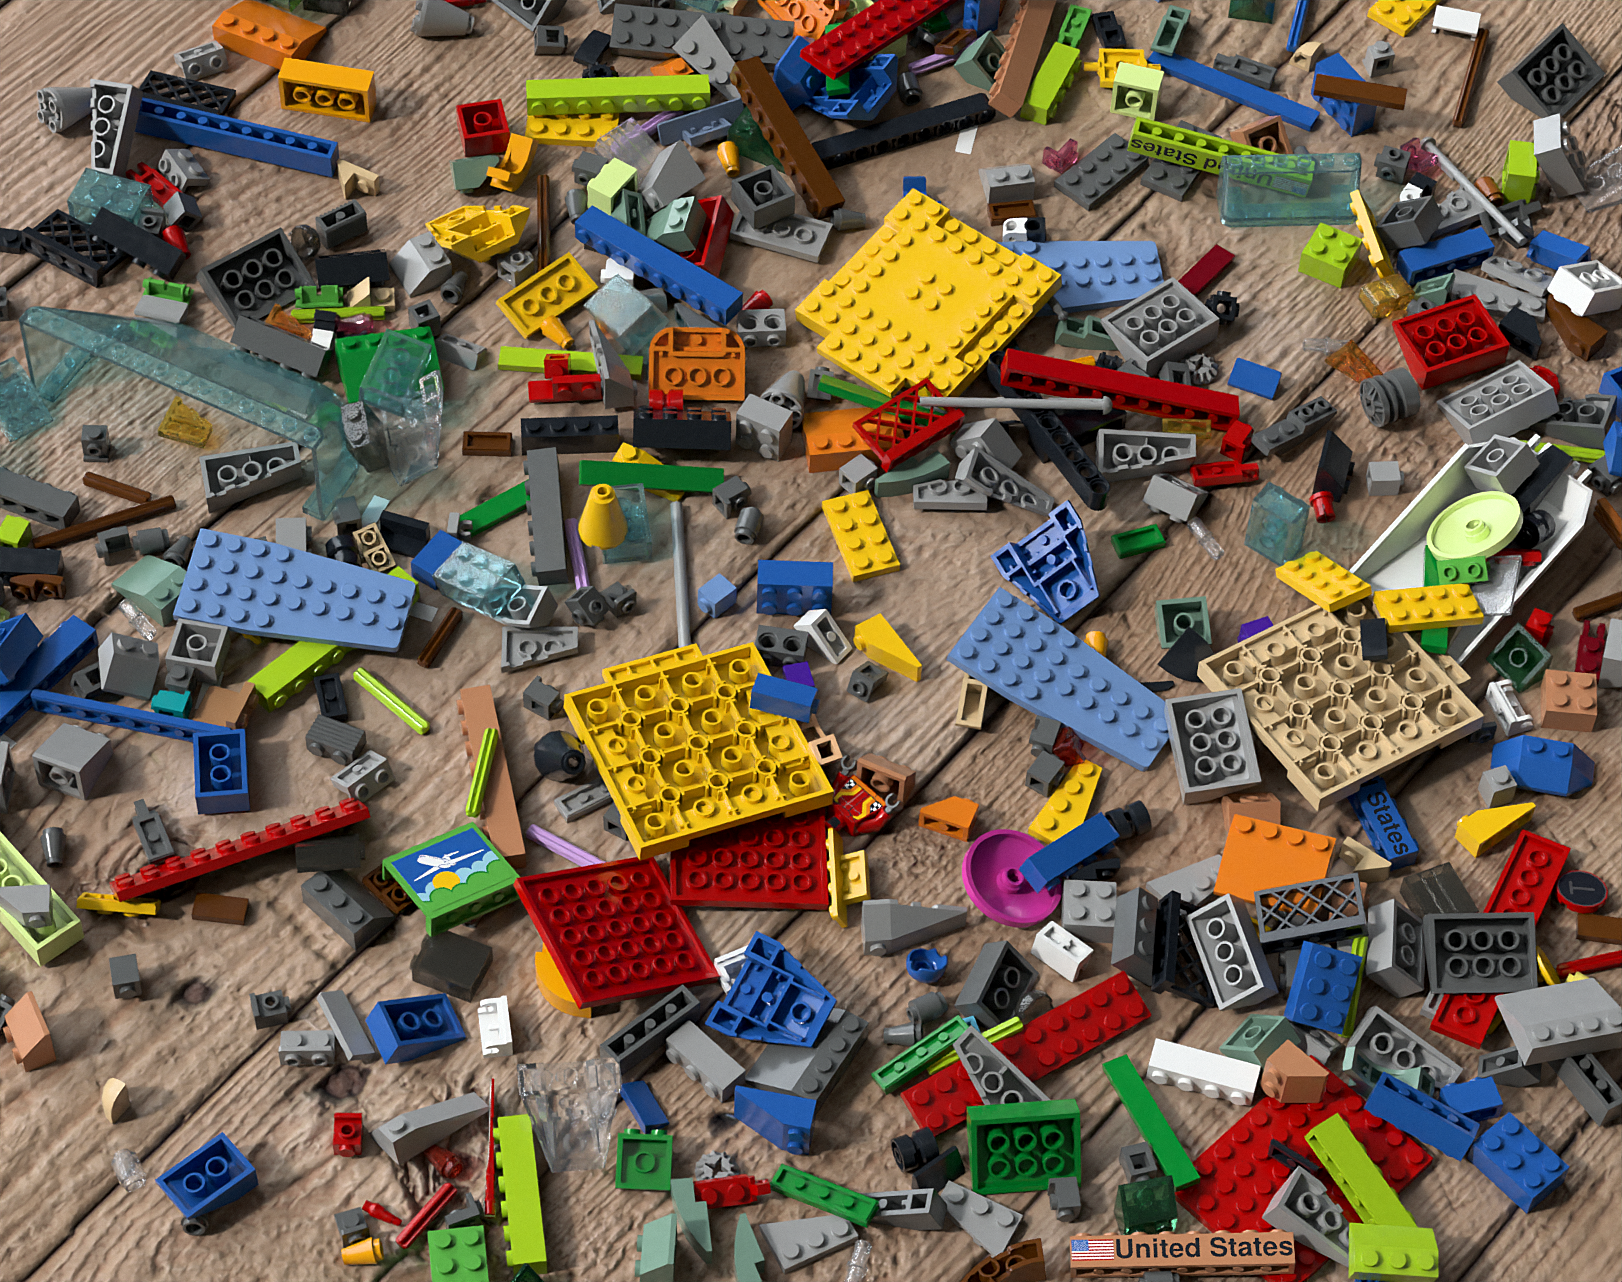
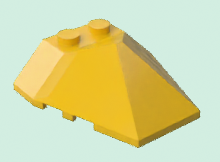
(478, 231)

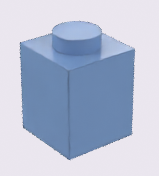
(716, 596)

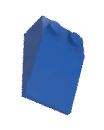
(413, 1027)
(777, 1117)
(209, 1178)

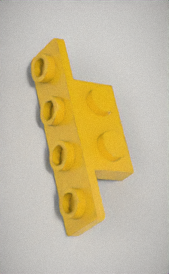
(848, 877)

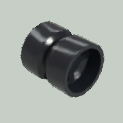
(1536, 529)
(343, 549)
(1130, 821)
(914, 1149)

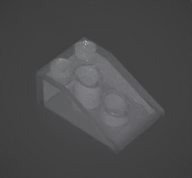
(1603, 182)

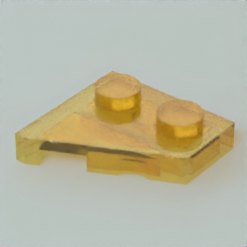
(185, 425)

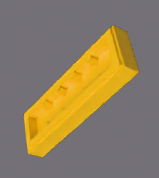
(108, 903)

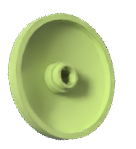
(1475, 526)

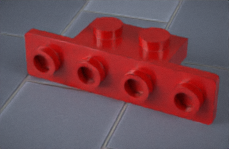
(566, 388)

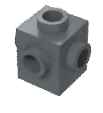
(1392, 164)
(587, 606)

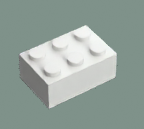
(1587, 288)

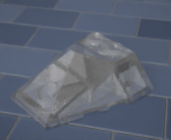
(415, 438)
(572, 1109)

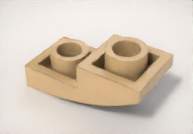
(374, 548)

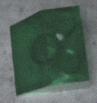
(1146, 1206)

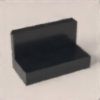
(404, 534)

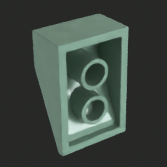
(677, 225)
(152, 587)

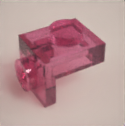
(1060, 159)
(1420, 159)

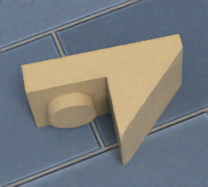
(356, 177)
(363, 295)
(1368, 864)

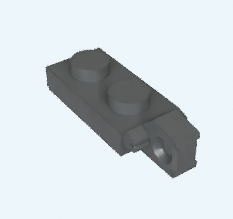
(1246, 70)
(1513, 210)
(151, 834)

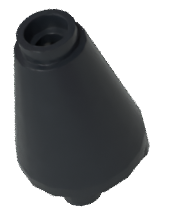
(559, 756)

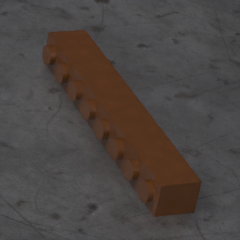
(786, 137)

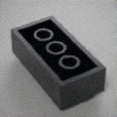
(682, 428)

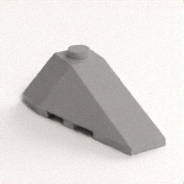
(528, 608)
(993, 1073)
(1311, 1215)

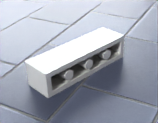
(1203, 1072)

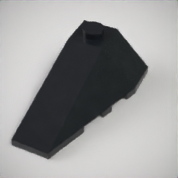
(1538, 484)

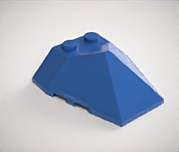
(870, 89)
(1052, 565)
(773, 999)

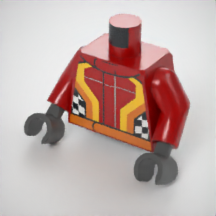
(856, 805)

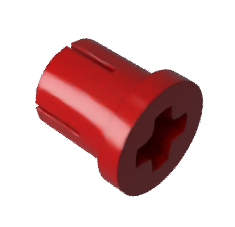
(1323, 503)

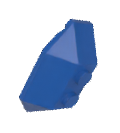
(795, 76)
(1544, 764)

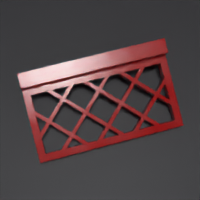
(916, 442)

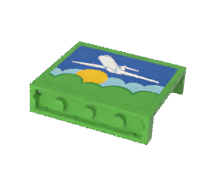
(453, 877)

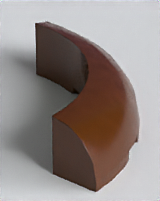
(1018, 1264)

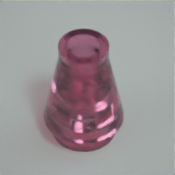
(356, 324)

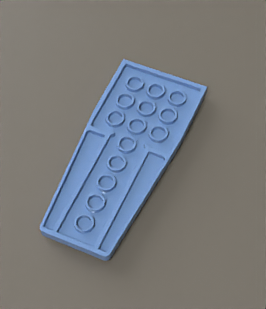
(1095, 271)
(292, 594)
(1061, 679)

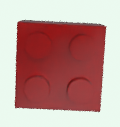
(483, 127)

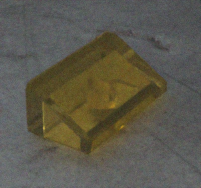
(1201, 428)

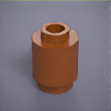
(1490, 190)

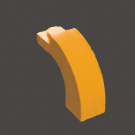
(515, 164)
(553, 986)

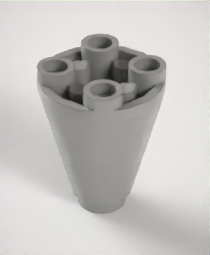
(440, 19)
(63, 106)
(789, 394)

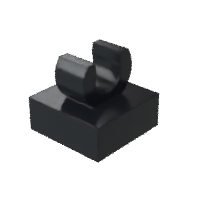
(1109, 362)

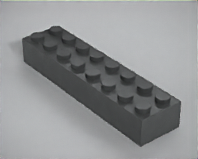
(654, 31)

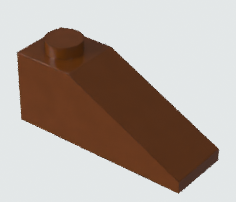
(1577, 332)

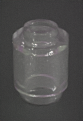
(128, 1170)

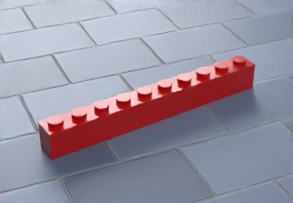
(1125, 390)

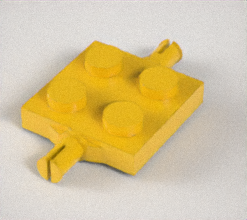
(1109, 61)

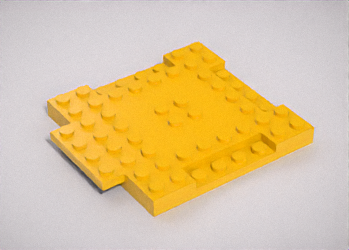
(925, 301)
(690, 750)

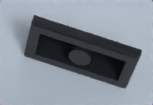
(1292, 1158)
(939, 1171)

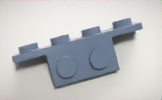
(701, 125)

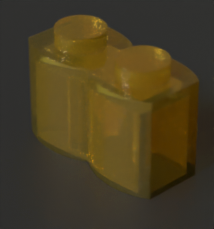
(1386, 295)

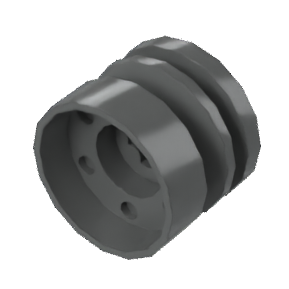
(1389, 397)

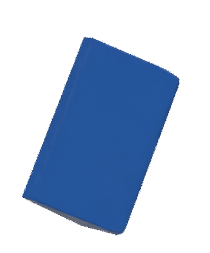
(1254, 378)
(643, 1106)

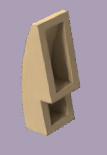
(971, 703)

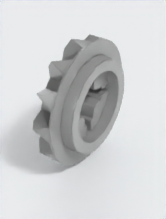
(1207, 371)
(703, 1166)

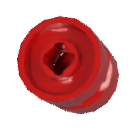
(659, 399)

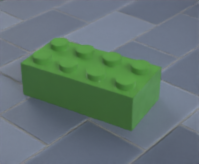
(458, 1255)

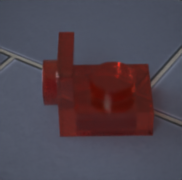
(1069, 747)

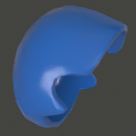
(926, 965)

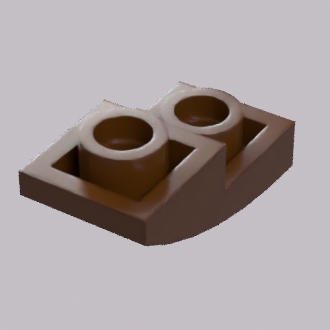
(31, 585)
(387, 891)

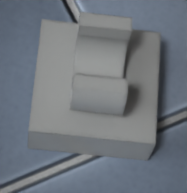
(456, 527)

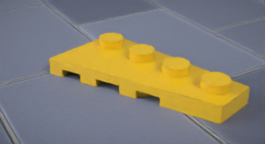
(1068, 804)

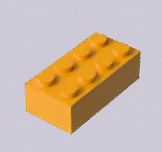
(327, 90)

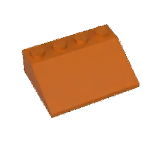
(266, 33)
(834, 442)
(1271, 856)

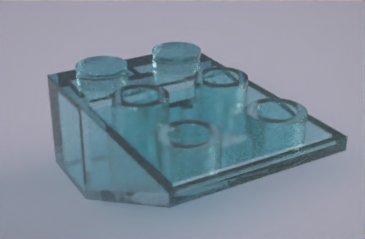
(626, 314)
(20, 403)

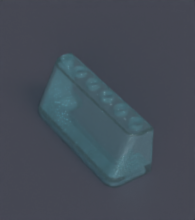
(1287, 189)

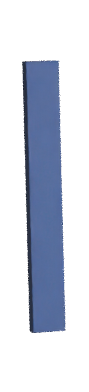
(1236, 89)
(119, 716)

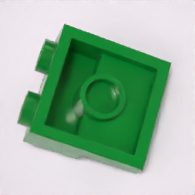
(644, 1160)

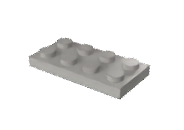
(792, 235)

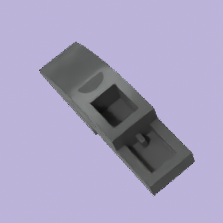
(1296, 428)

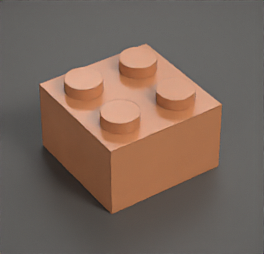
(1568, 700)

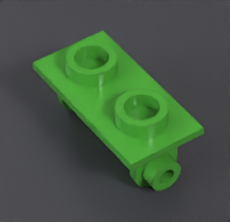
(168, 291)
(328, 298)
(1463, 570)

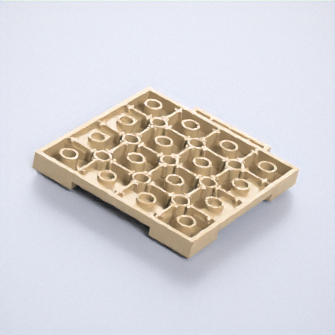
(1332, 712)

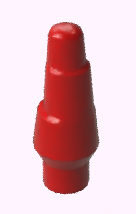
(379, 1212)

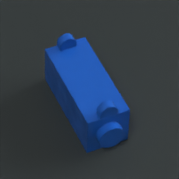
(1557, 251)
(784, 698)

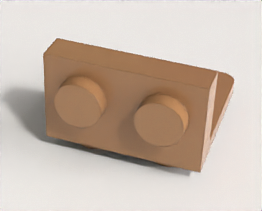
(227, 707)

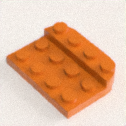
(808, 15)
(700, 361)

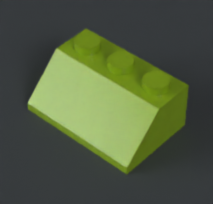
(1392, 1253)

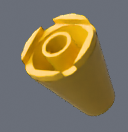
(603, 519)

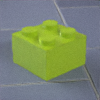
(1520, 172)
(1330, 255)

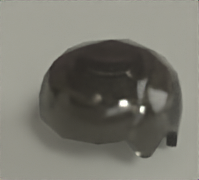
(305, 241)
(1033, 1005)

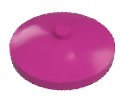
(999, 887)

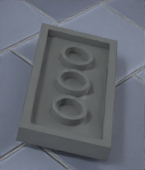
(1100, 172)
(1172, 178)

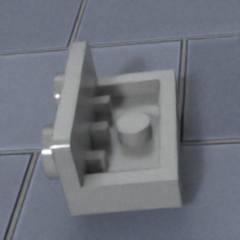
(182, 169)

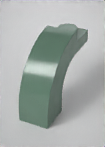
(1365, 1074)

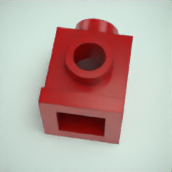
(557, 365)
(1237, 441)
(1540, 626)
(348, 1134)

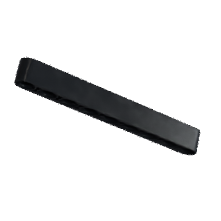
(904, 131)
(1055, 441)

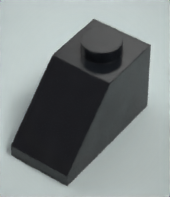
(1521, 332)

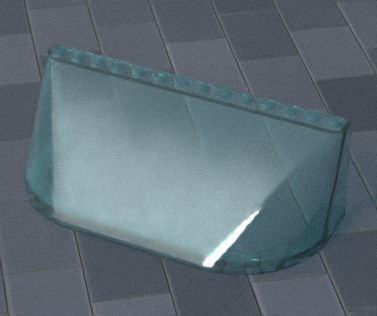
(203, 368)

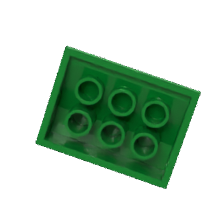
(357, 352)
(1023, 1145)

